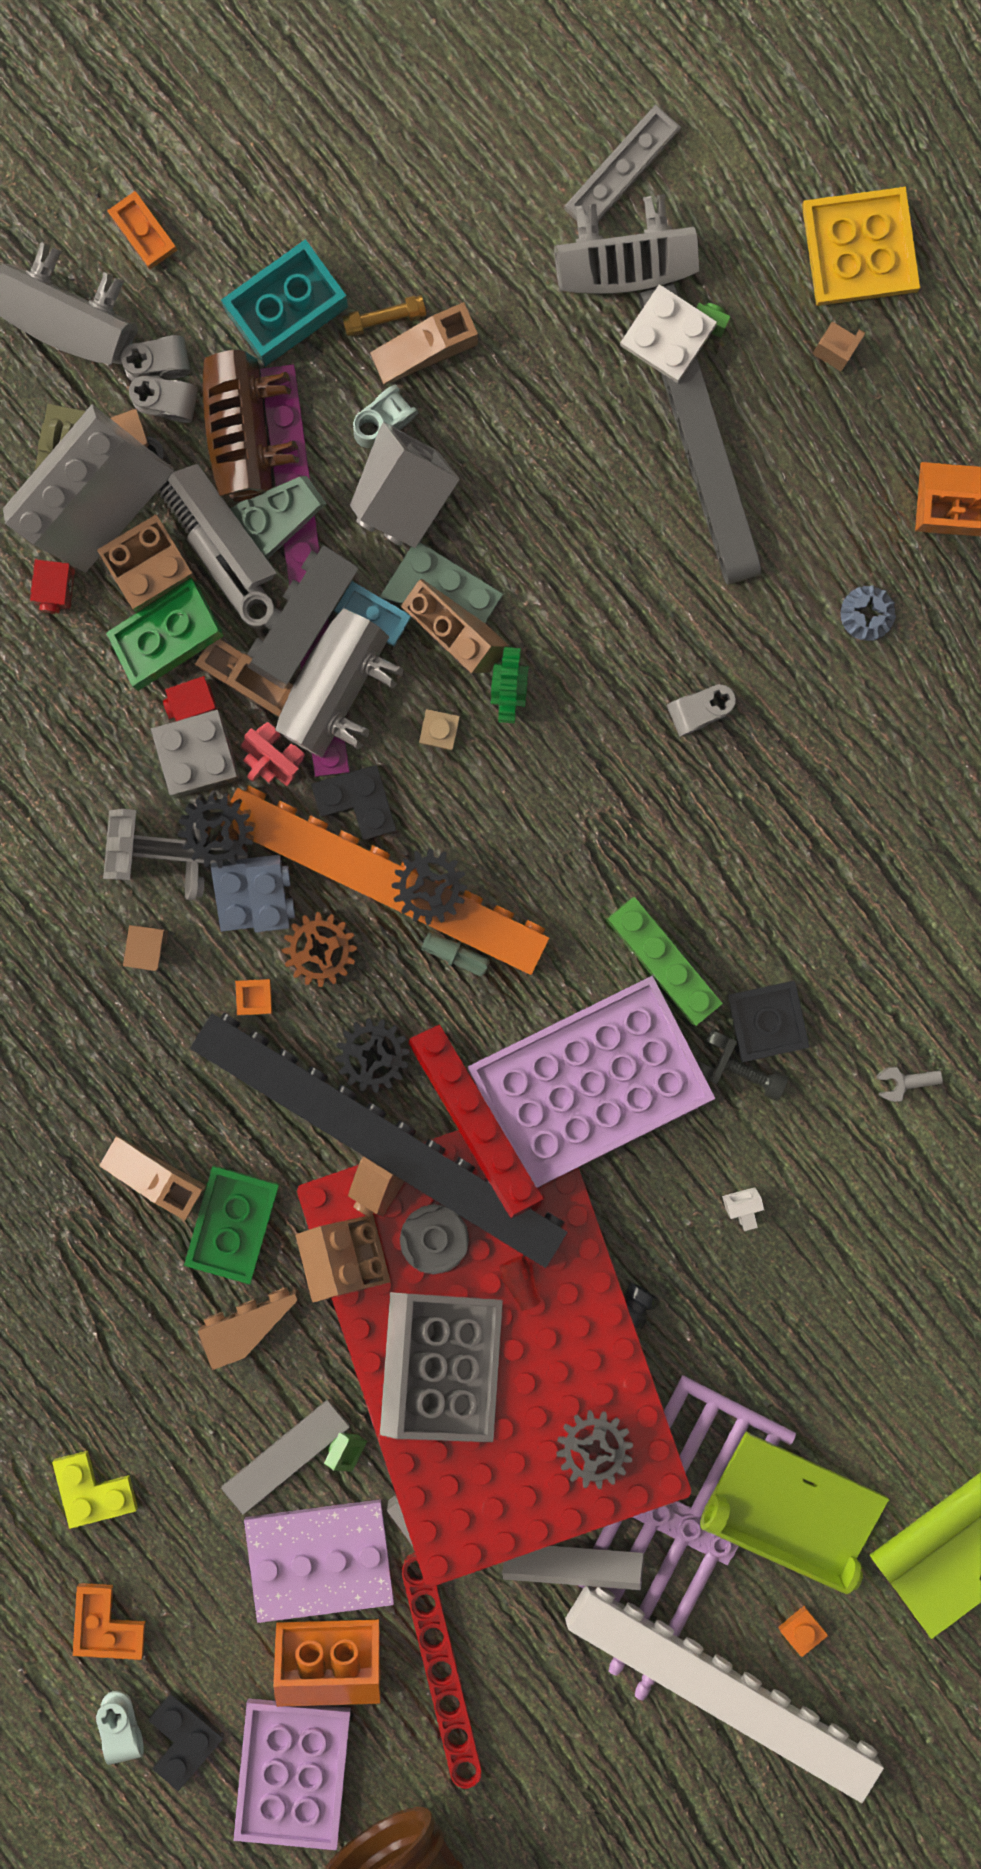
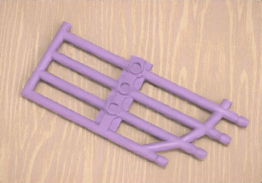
(684, 1521)

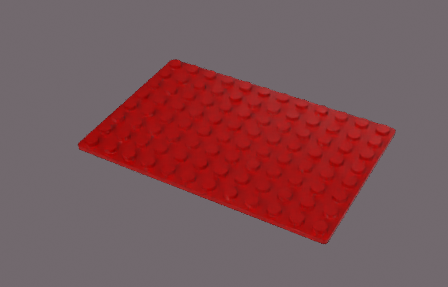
(565, 1356)

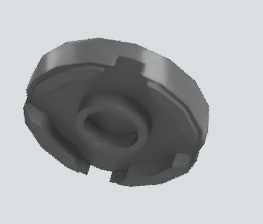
(434, 1239)

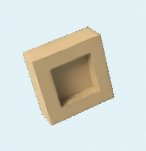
(439, 730)

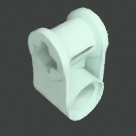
(386, 408)
(119, 1733)

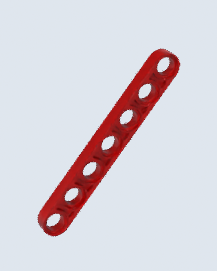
(445, 1686)

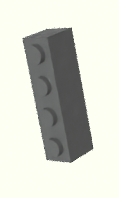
(302, 617)

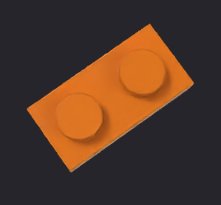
(142, 230)

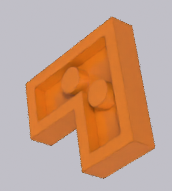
(99, 1634)

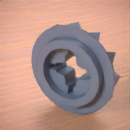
(855, 622)

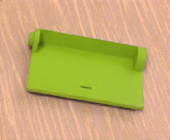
(794, 1523)

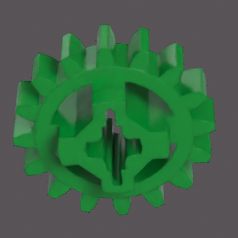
(509, 685)

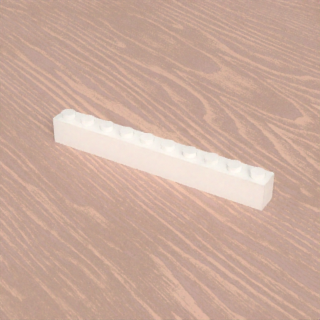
(724, 1692)

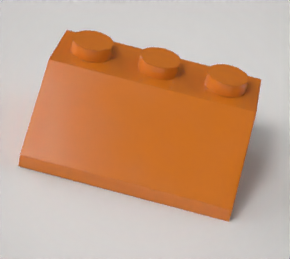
(327, 1663)

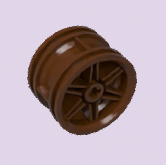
(398, 1842)

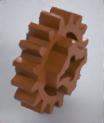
(305, 955)

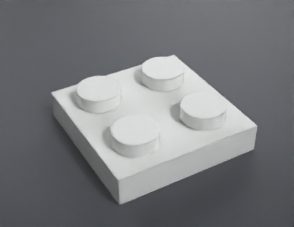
(668, 333)

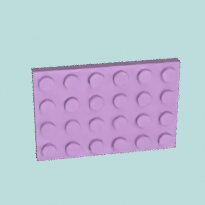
(592, 1082)

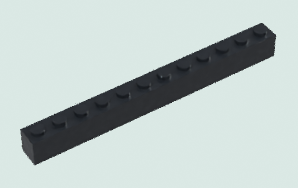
(375, 1137)

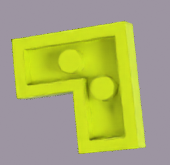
(84, 1499)

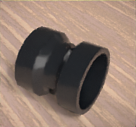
(638, 1302)

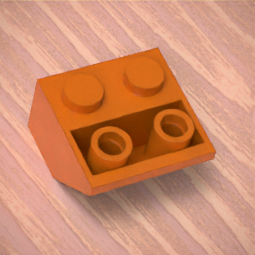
(949, 499)

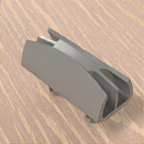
(626, 261)
(62, 318)
(332, 681)

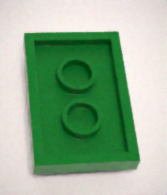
(164, 634)
(231, 1224)

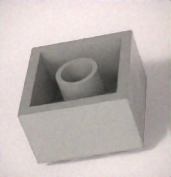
(195, 754)

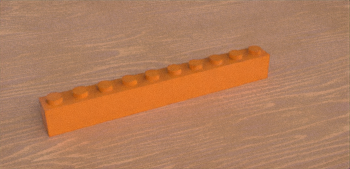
(373, 876)

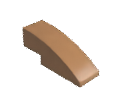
(232, 669)

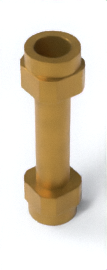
(412, 308)

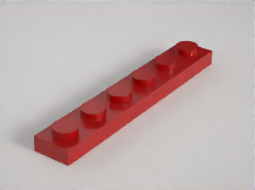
(475, 1121)

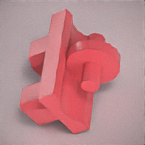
(266, 759)

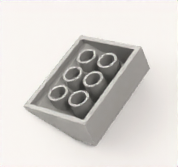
(86, 490)
(441, 1368)

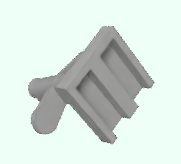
(124, 845)

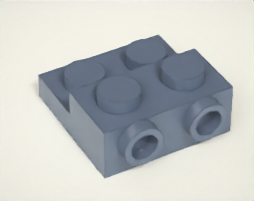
(253, 894)

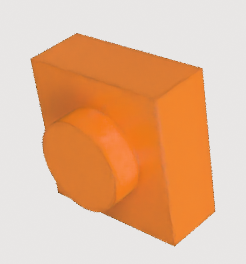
(254, 997)
(803, 1631)

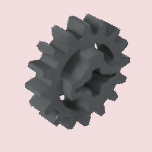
(590, 1465)

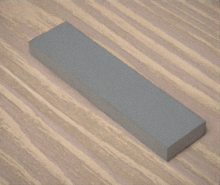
(625, 164)
(222, 526)
(285, 1456)
(578, 1567)

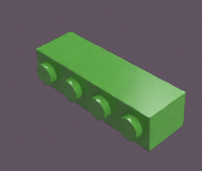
(664, 961)

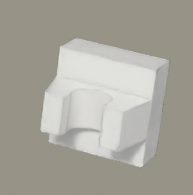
(744, 1205)

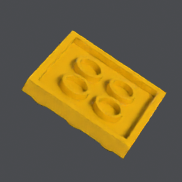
(861, 246)

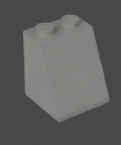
(402, 487)

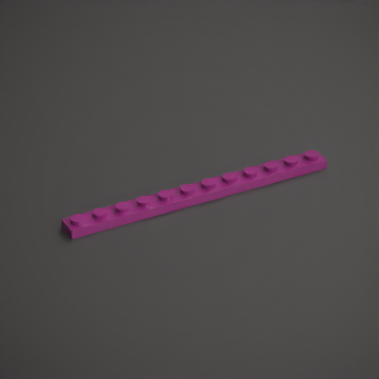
(286, 425)

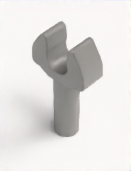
(907, 1082)

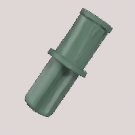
(455, 953)

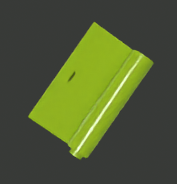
(938, 1560)

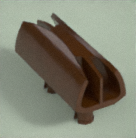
(237, 424)

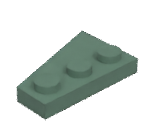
(279, 513)
(446, 577)

